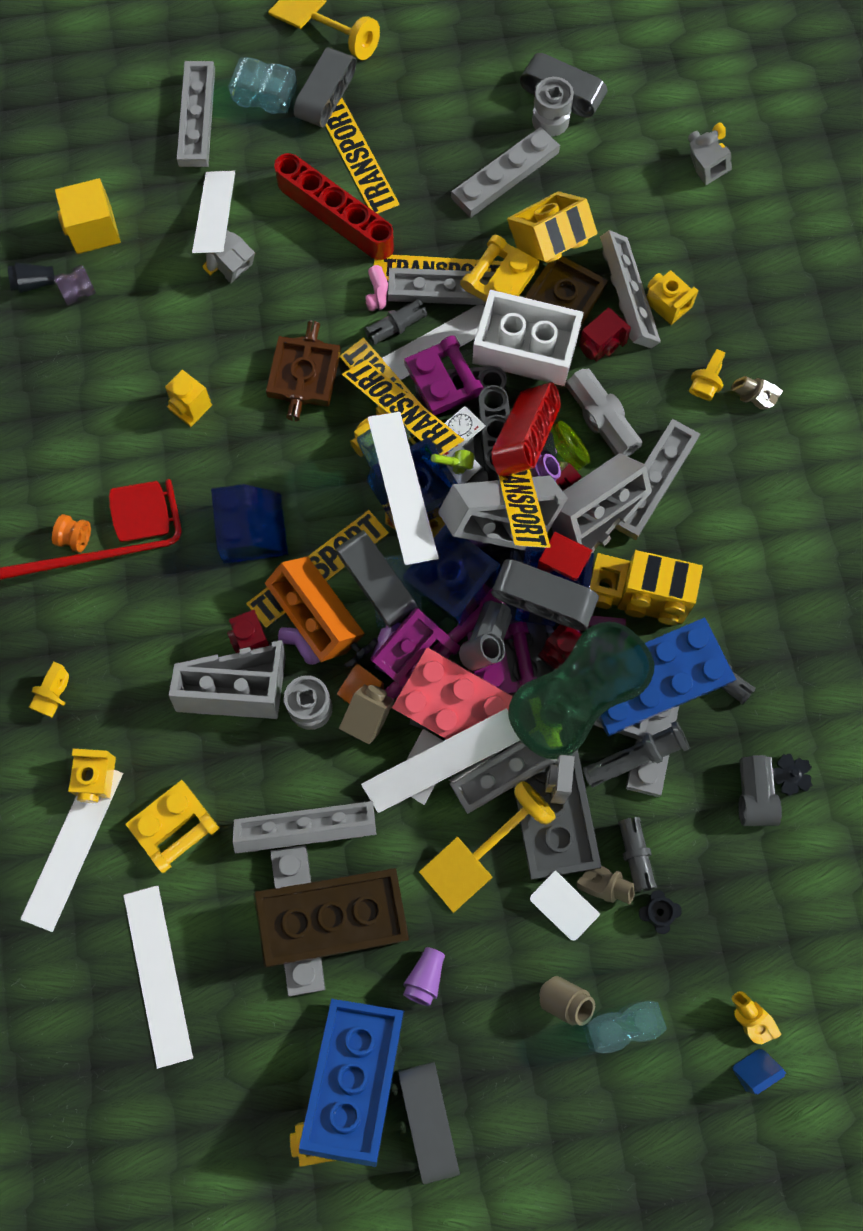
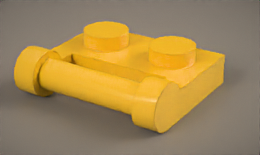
(510, 276)
(167, 816)

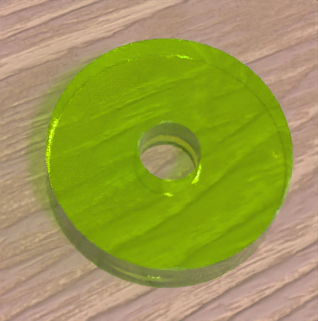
(570, 445)

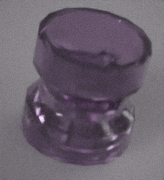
(74, 284)

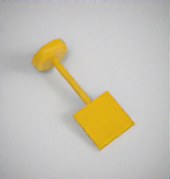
(362, 36)
(457, 871)

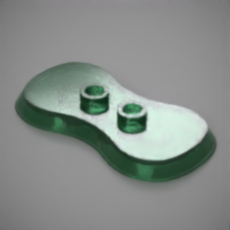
(560, 708)

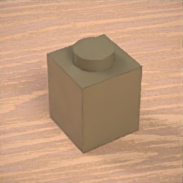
(367, 713)

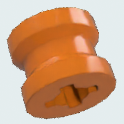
(71, 533)

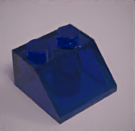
(248, 523)

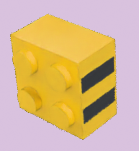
(553, 226)
(660, 588)

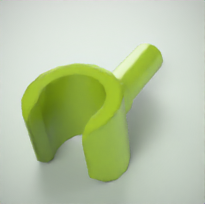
(463, 460)

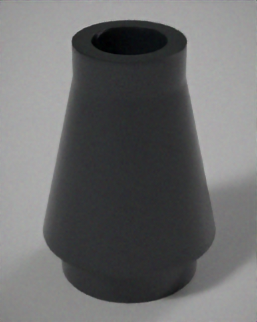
(29, 276)

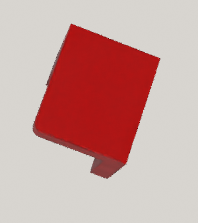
(564, 557)

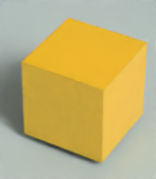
(87, 216)

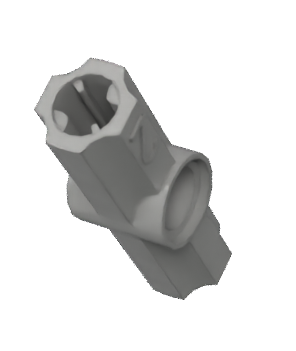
(603, 413)

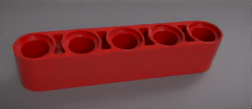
(319, 197)
(526, 430)

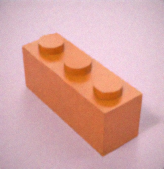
(314, 608)

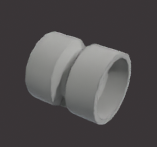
(552, 105)
(308, 702)

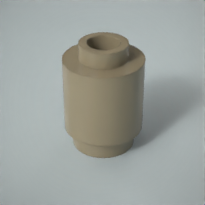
(566, 1001)

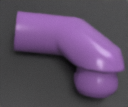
(293, 637)

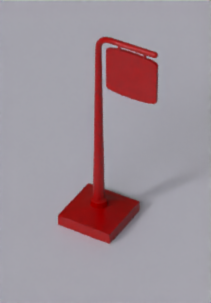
(136, 513)

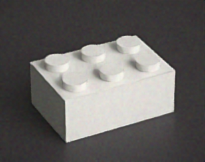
(527, 337)

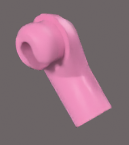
(380, 286)

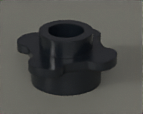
(670, 912)

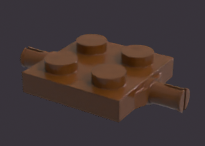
(303, 371)

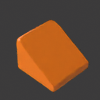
(355, 680)

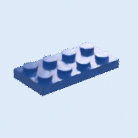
(685, 667)
(352, 1083)

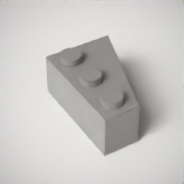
(602, 501)
(480, 514)
(231, 684)

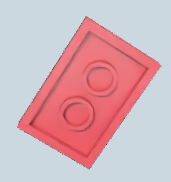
(448, 696)

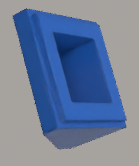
(758, 1071)

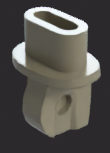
(758, 391)
(606, 885)

